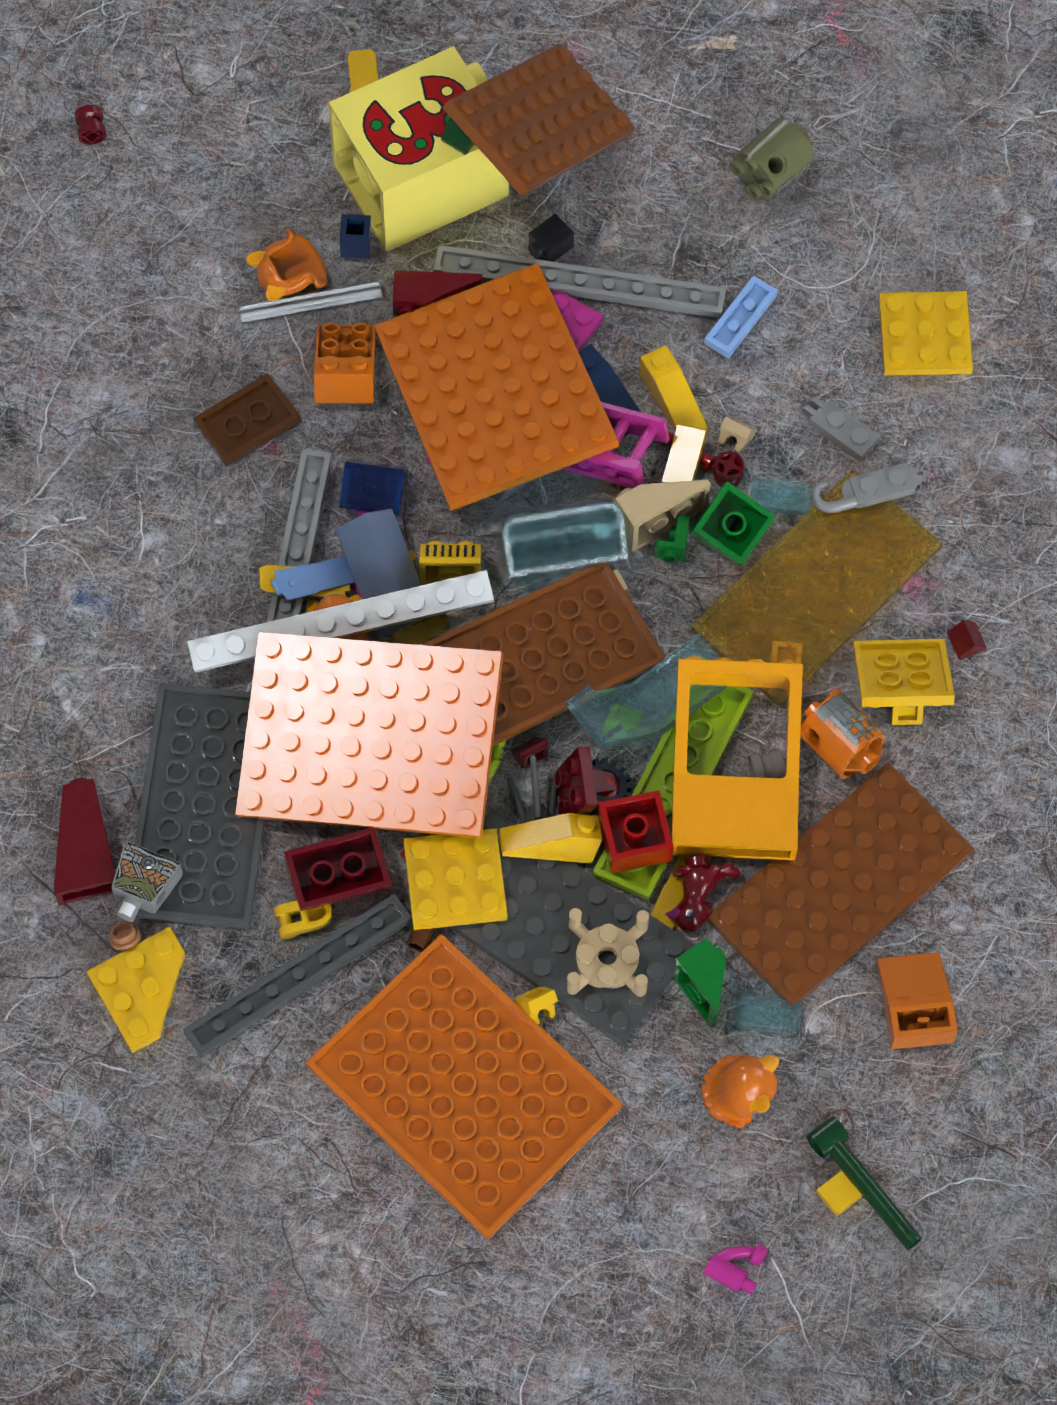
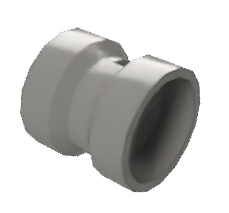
(767, 765)

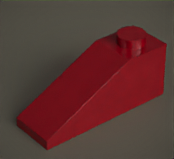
(422, 288)

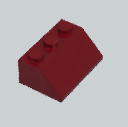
(337, 869)

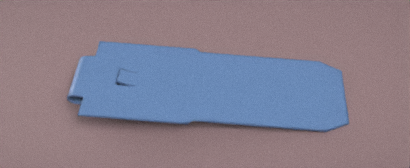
(311, 578)

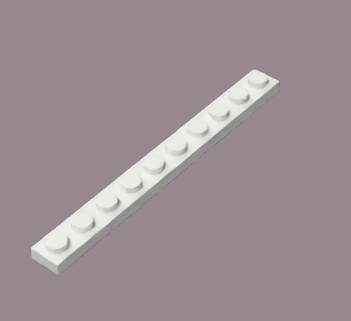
(347, 618)

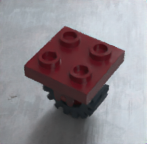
(587, 782)

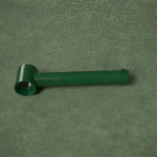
(830, 1140)

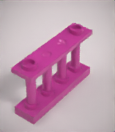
(620, 469)

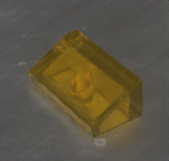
(421, 630)

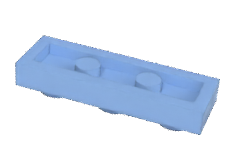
(740, 317)

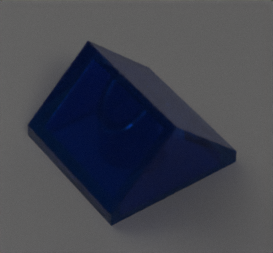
(372, 486)

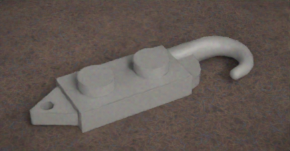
(872, 488)

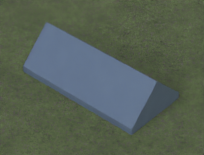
(378, 558)

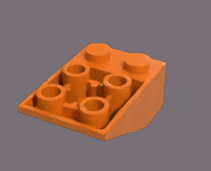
(345, 363)
(916, 1001)

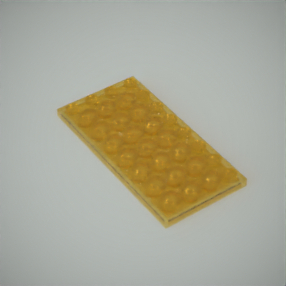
(817, 586)

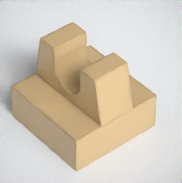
(738, 429)

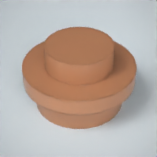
(124, 935)

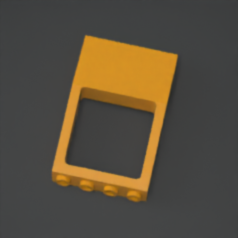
(733, 812)

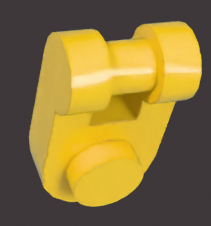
(312, 919)

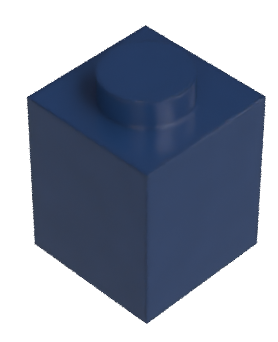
(355, 236)

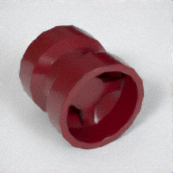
(90, 124)

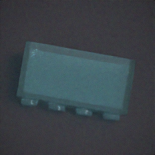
(563, 538)

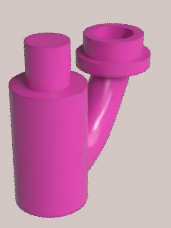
(730, 1275)

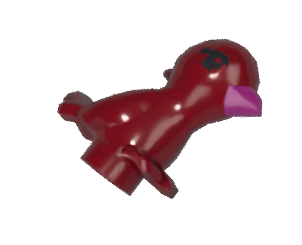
(698, 882)

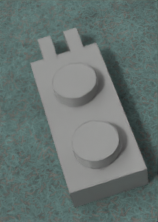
(841, 427)

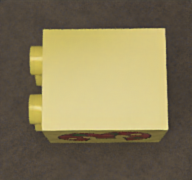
(394, 154)

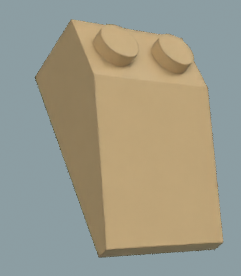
(656, 506)

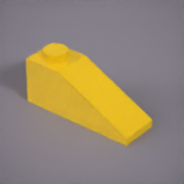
(670, 389)
(556, 838)

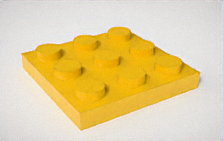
(925, 333)
(903, 673)
(455, 880)

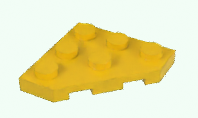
(140, 986)

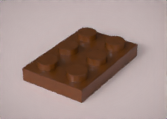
(247, 419)

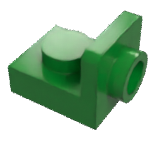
(675, 548)

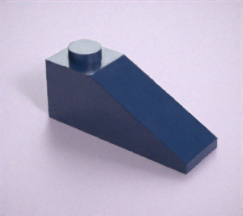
(605, 380)

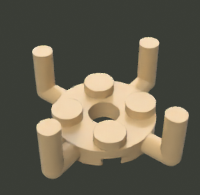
(611, 939)

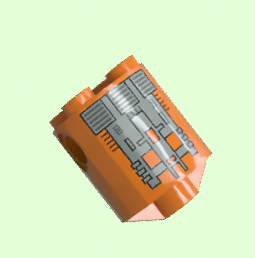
(842, 735)

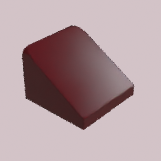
(536, 746)

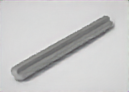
(310, 301)

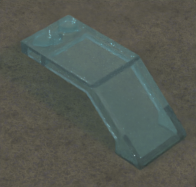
(644, 706)

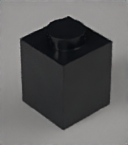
(550, 239)

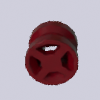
(726, 463)

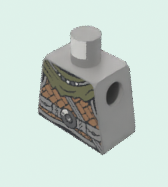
(143, 880)

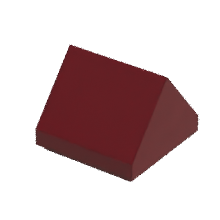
(966, 639)

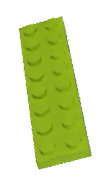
(708, 737)

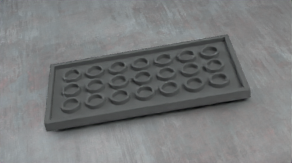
(193, 803)
(543, 947)

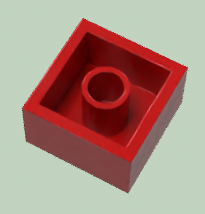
(635, 831)

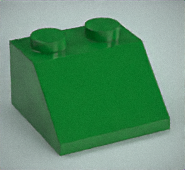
(732, 524)
(701, 976)

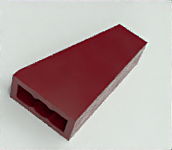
(83, 849)

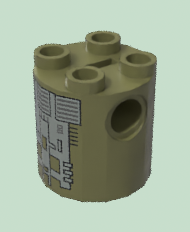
(773, 159)

